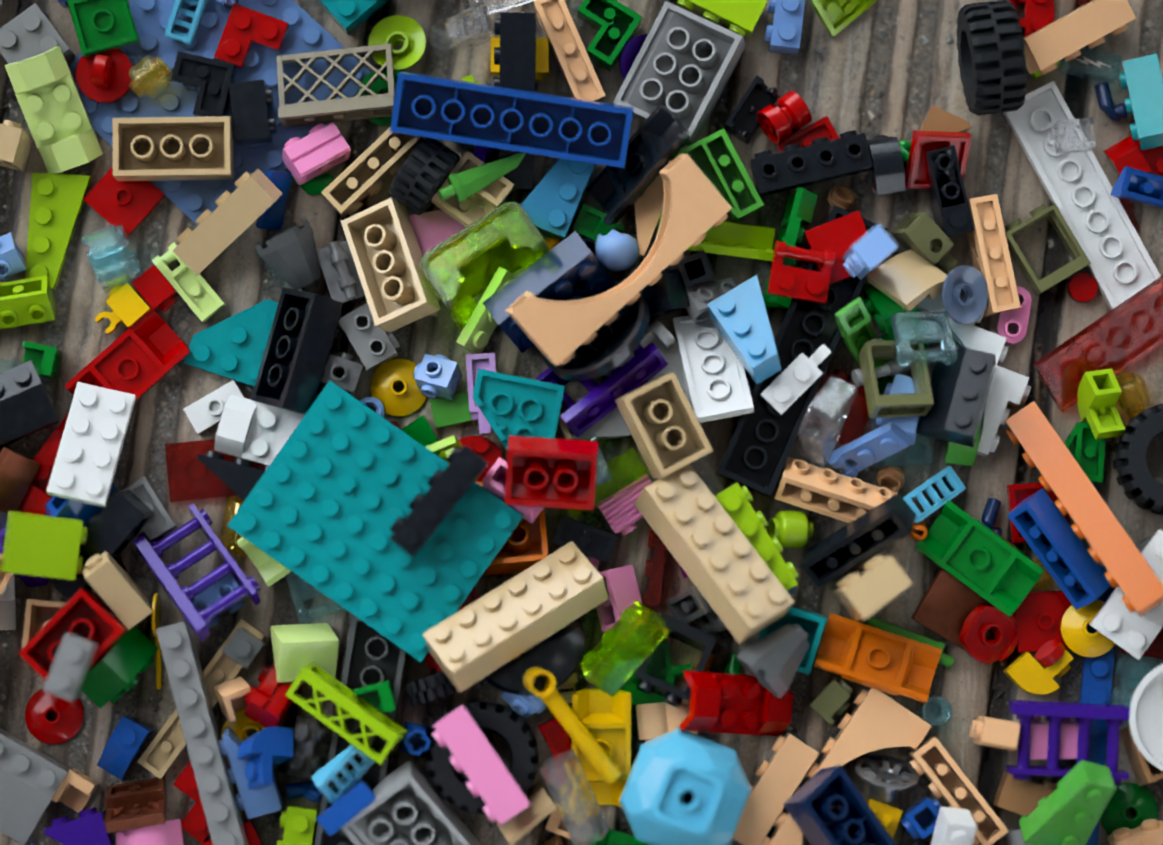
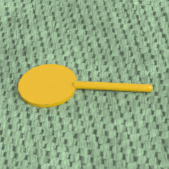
(156, 620)

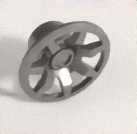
(884, 780)

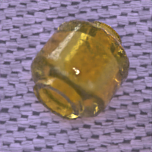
(150, 77)
(1134, 394)

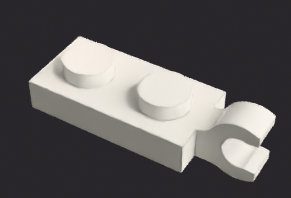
(795, 380)

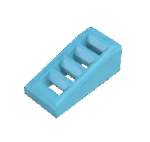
(196, 15)
(948, 485)
(342, 785)

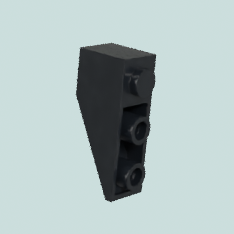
(948, 192)
(236, 475)

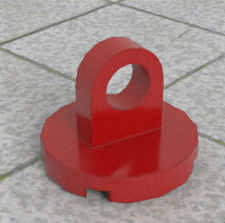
(104, 76)

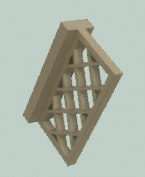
(334, 109)

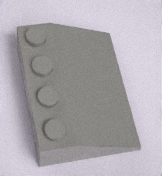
(681, 68)
(26, 785)
(407, 814)

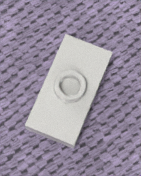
(208, 410)

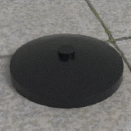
(610, 346)
(556, 654)

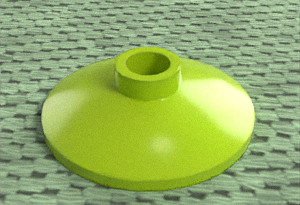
(399, 30)

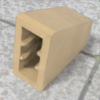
(117, 589)

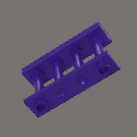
(601, 397)
(185, 596)
(1055, 714)

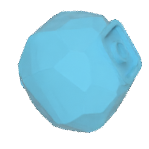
(685, 791)

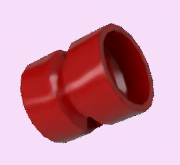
(787, 115)

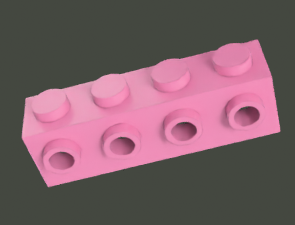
(481, 764)

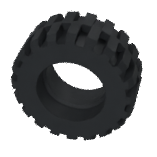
(991, 57)
(1132, 459)
(522, 749)

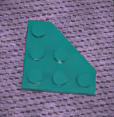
(235, 344)
(518, 405)

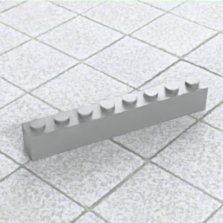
(201, 734)

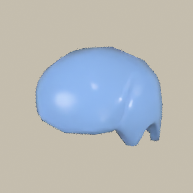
(616, 251)

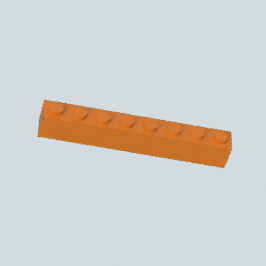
(1087, 508)

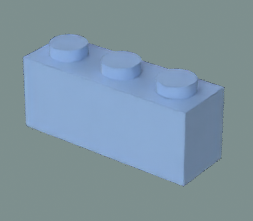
(868, 252)

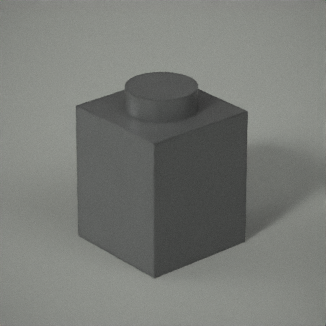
(244, 647)

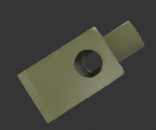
(918, 232)

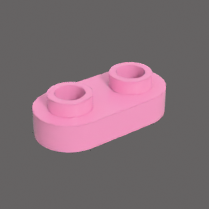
(1017, 317)

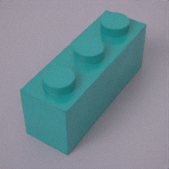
(1145, 86)

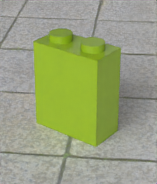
(43, 545)

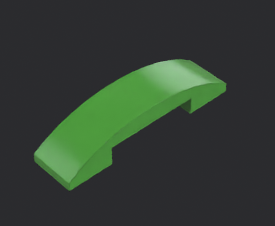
(856, 330)

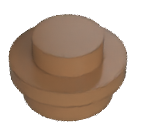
(841, 197)
(891, 478)

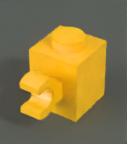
(126, 307)
(886, 814)

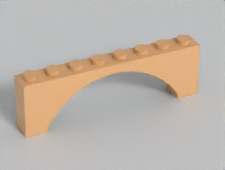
(688, 212)
(873, 725)

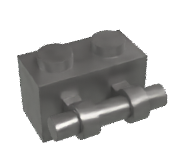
(341, 273)
(693, 606)

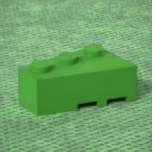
(725, 170)
(1072, 809)

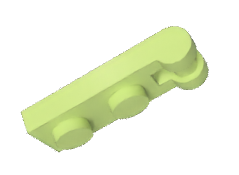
(190, 287)

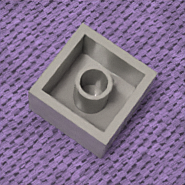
(29, 36)

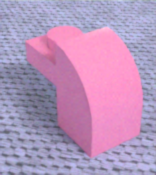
(161, 834)

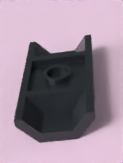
(646, 155)

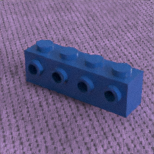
(1059, 549)

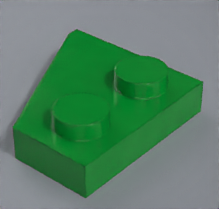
(1087, 451)

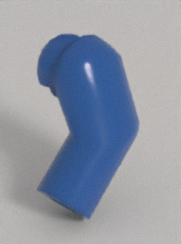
(304, 789)

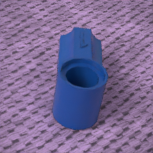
(416, 739)

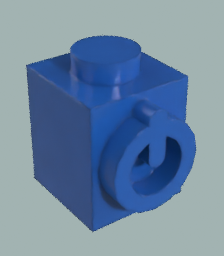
(921, 818)

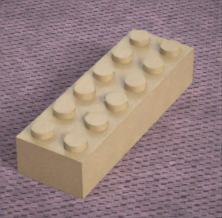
(714, 553)
(516, 616)

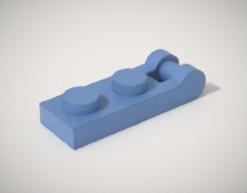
(869, 449)

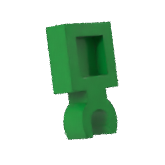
(590, 223)

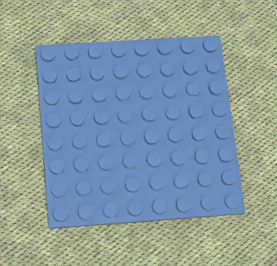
(179, 99)

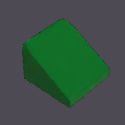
(421, 431)

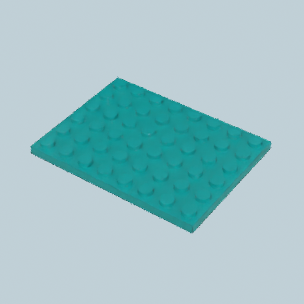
(330, 515)

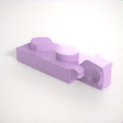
(482, 361)

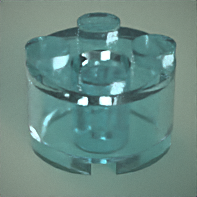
(110, 256)

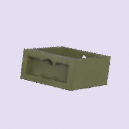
(1067, 237)
(898, 404)

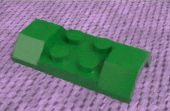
(797, 213)
(980, 558)

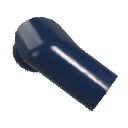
(1106, 104)
(990, 514)

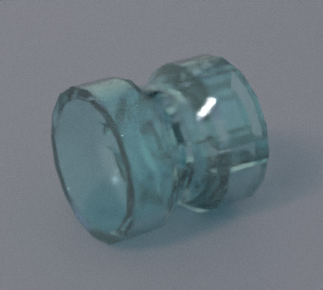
(930, 711)

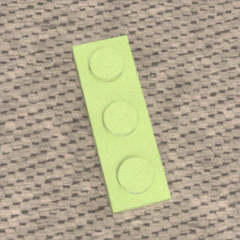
(481, 323)

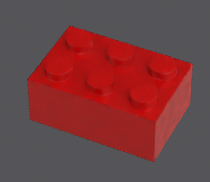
(81, 616)

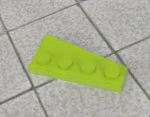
(52, 221)

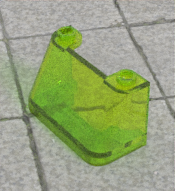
(469, 259)

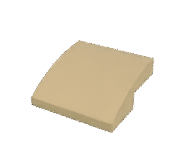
(480, 202)
(907, 279)
(528, 818)

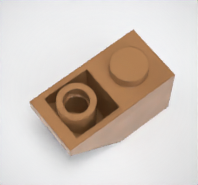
(1021, 795)

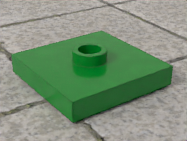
(103, 25)

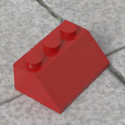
(551, 472)

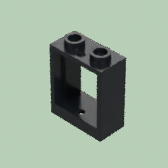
(689, 636)

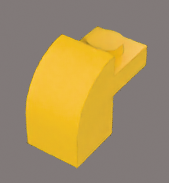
(1032, 677)

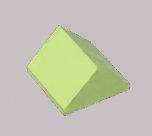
(301, 645)

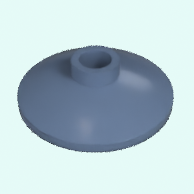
(964, 294)

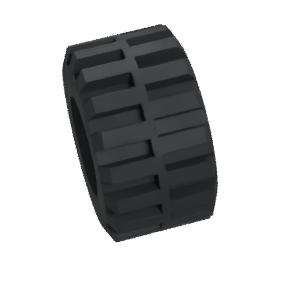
(423, 175)

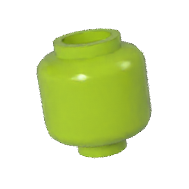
(791, 528)

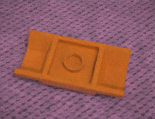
(877, 658)

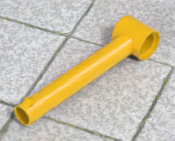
(571, 723)

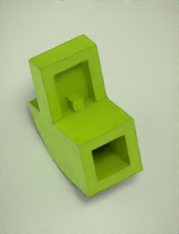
(1097, 401)

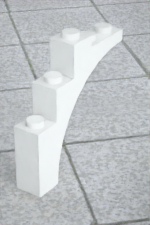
(1006, 385)

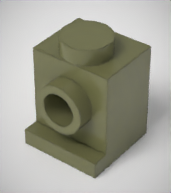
(831, 700)

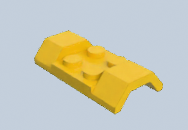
(610, 725)

